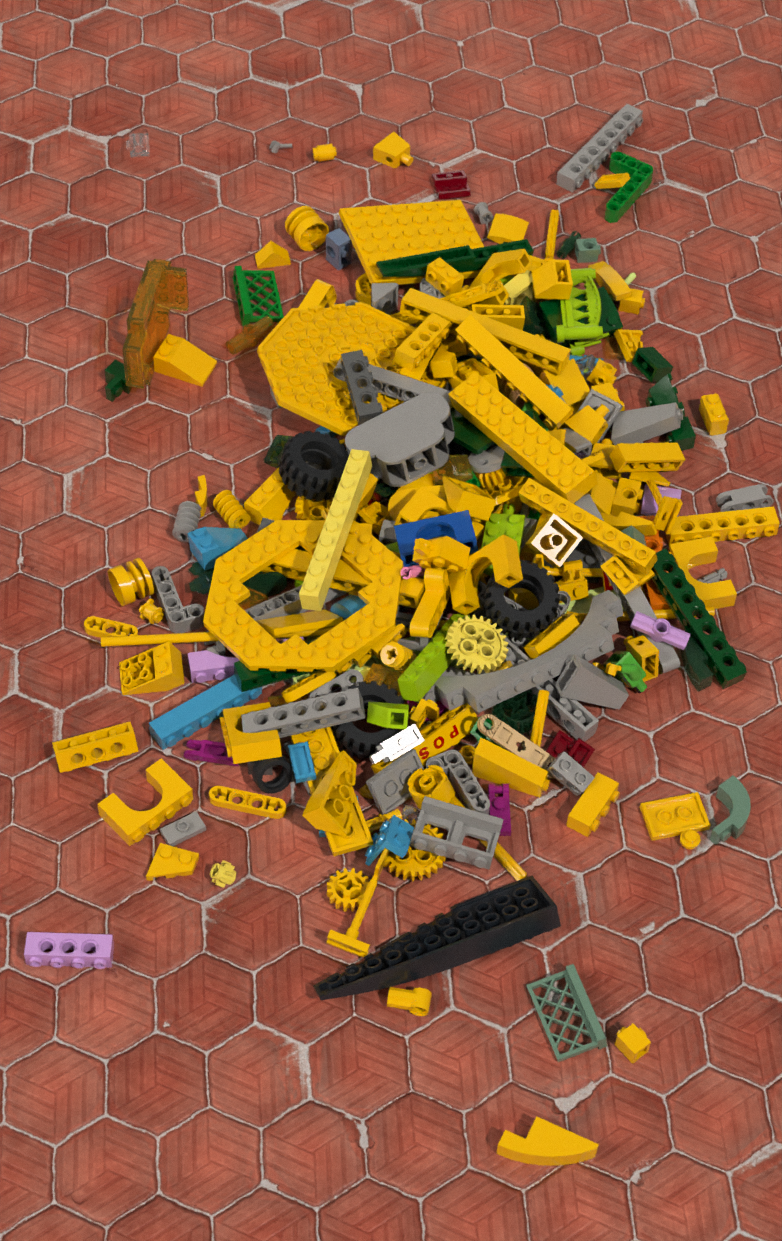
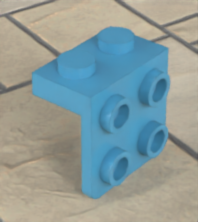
(393, 835)

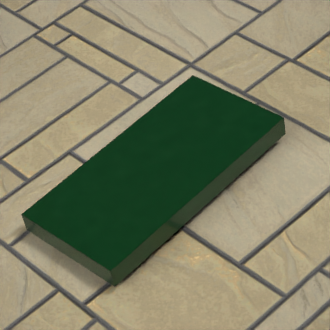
(469, 435)

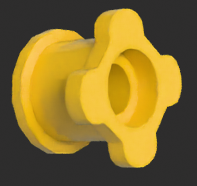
(151, 612)

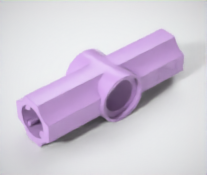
(669, 635)

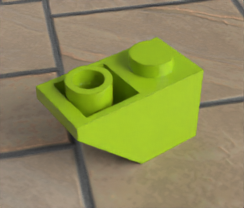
(388, 715)

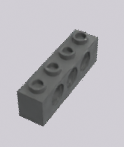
(357, 361)

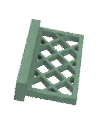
(583, 1005)

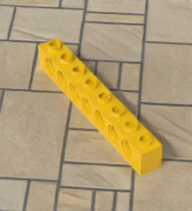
(589, 526)

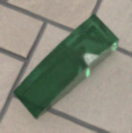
(696, 665)

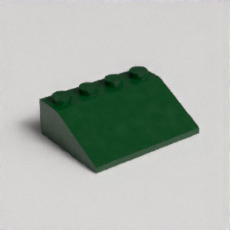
(609, 317)

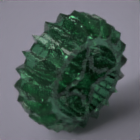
(516, 707)

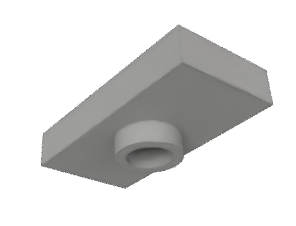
(183, 829)

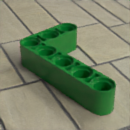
(639, 181)

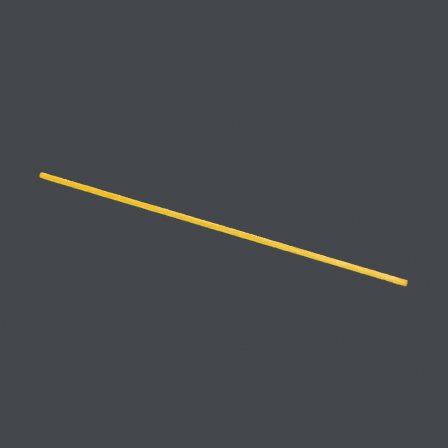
(207, 636)

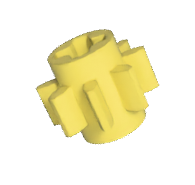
(223, 874)

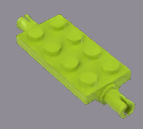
(507, 524)

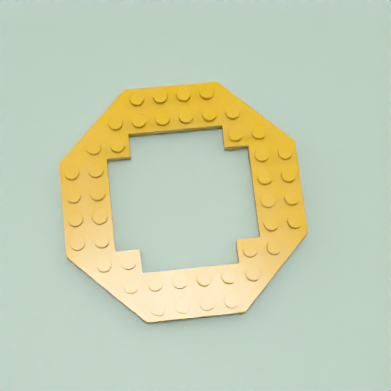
(336, 647)

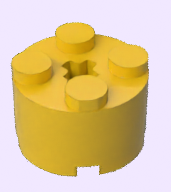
(430, 783)

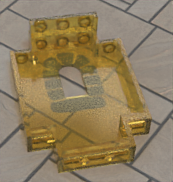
(149, 321)

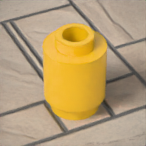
(324, 152)

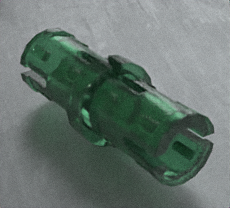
(568, 245)

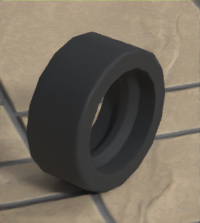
(277, 784)

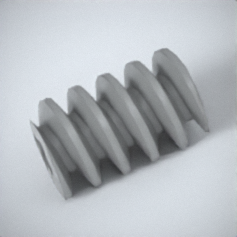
(186, 520)

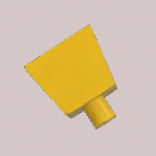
(392, 151)
(589, 423)
(605, 465)
(645, 654)

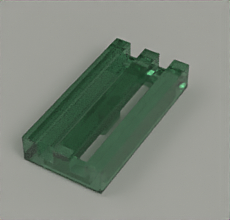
(385, 490)

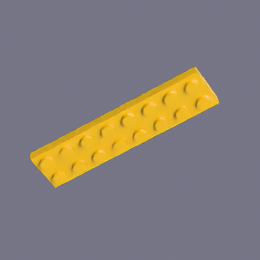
(323, 754)

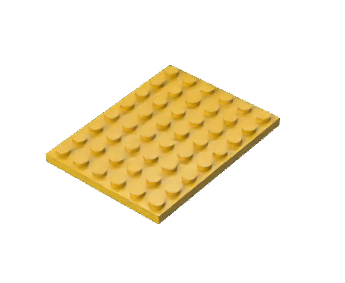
(405, 231)

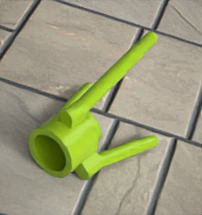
(578, 349)

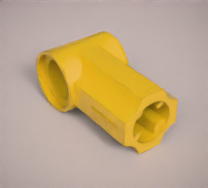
(415, 1001)

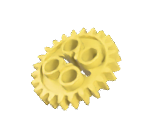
(481, 640)

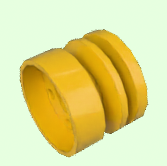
(306, 228)
(127, 583)

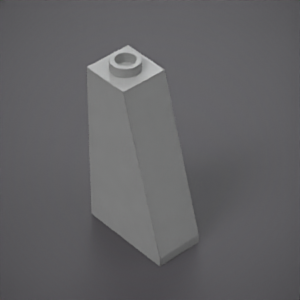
(645, 423)
(590, 684)

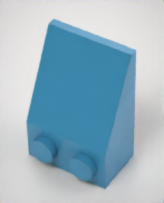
(213, 542)

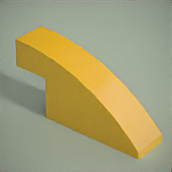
(546, 1146)

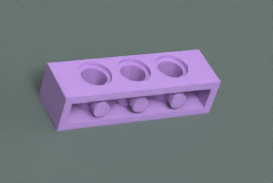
(59, 943)

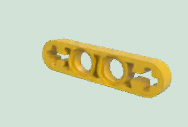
(248, 799)

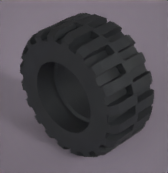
(305, 479)
(523, 622)
(361, 742)

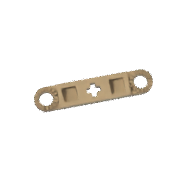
(508, 737)

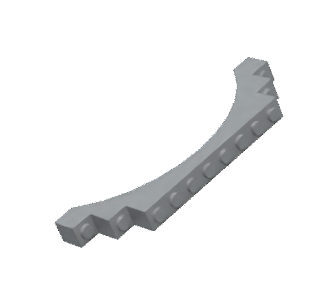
(489, 689)

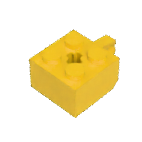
(441, 554)

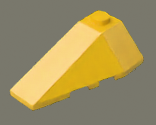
(331, 801)

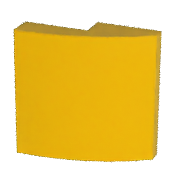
(507, 228)
(624, 575)

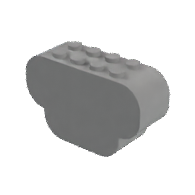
(406, 439)

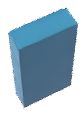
(302, 762)

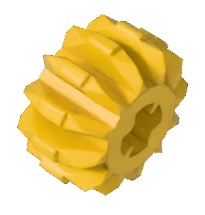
(491, 479)

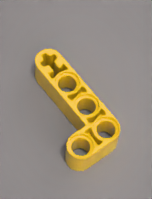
(320, 294)
(432, 603)

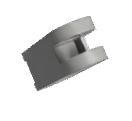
(744, 498)
(342, 680)

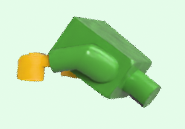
(625, 669)

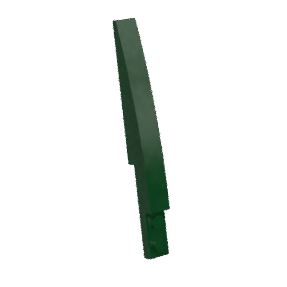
(460, 258)

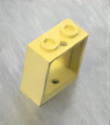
(519, 288)

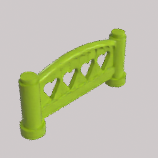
(571, 327)

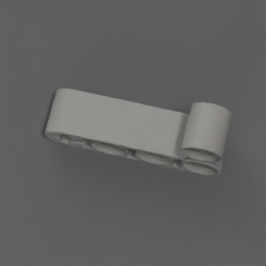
(179, 618)
(462, 786)

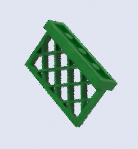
(242, 293)

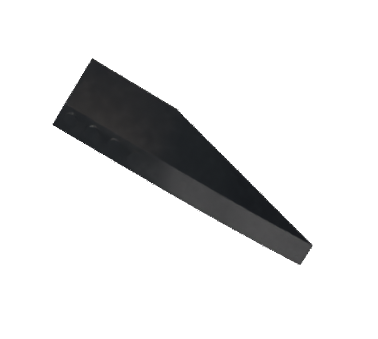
(452, 939)

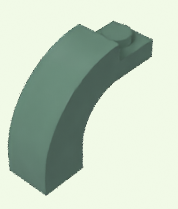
(737, 800)

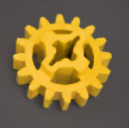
(347, 889)

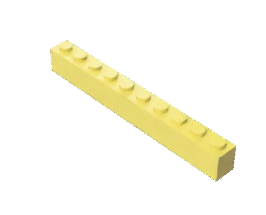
(335, 530)

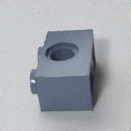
(338, 249)

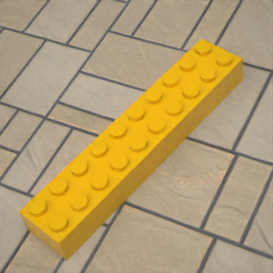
(523, 438)

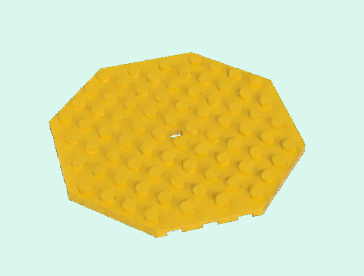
(307, 347)

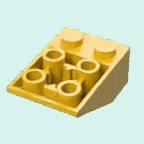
(152, 670)

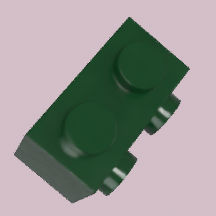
(651, 364)

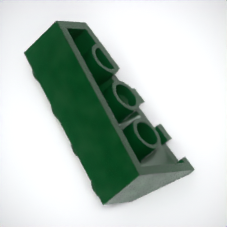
(662, 394)

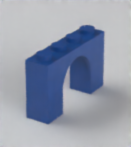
(454, 525)

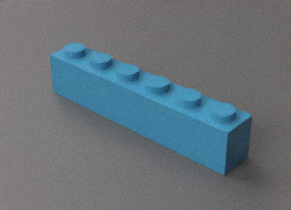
(199, 712)

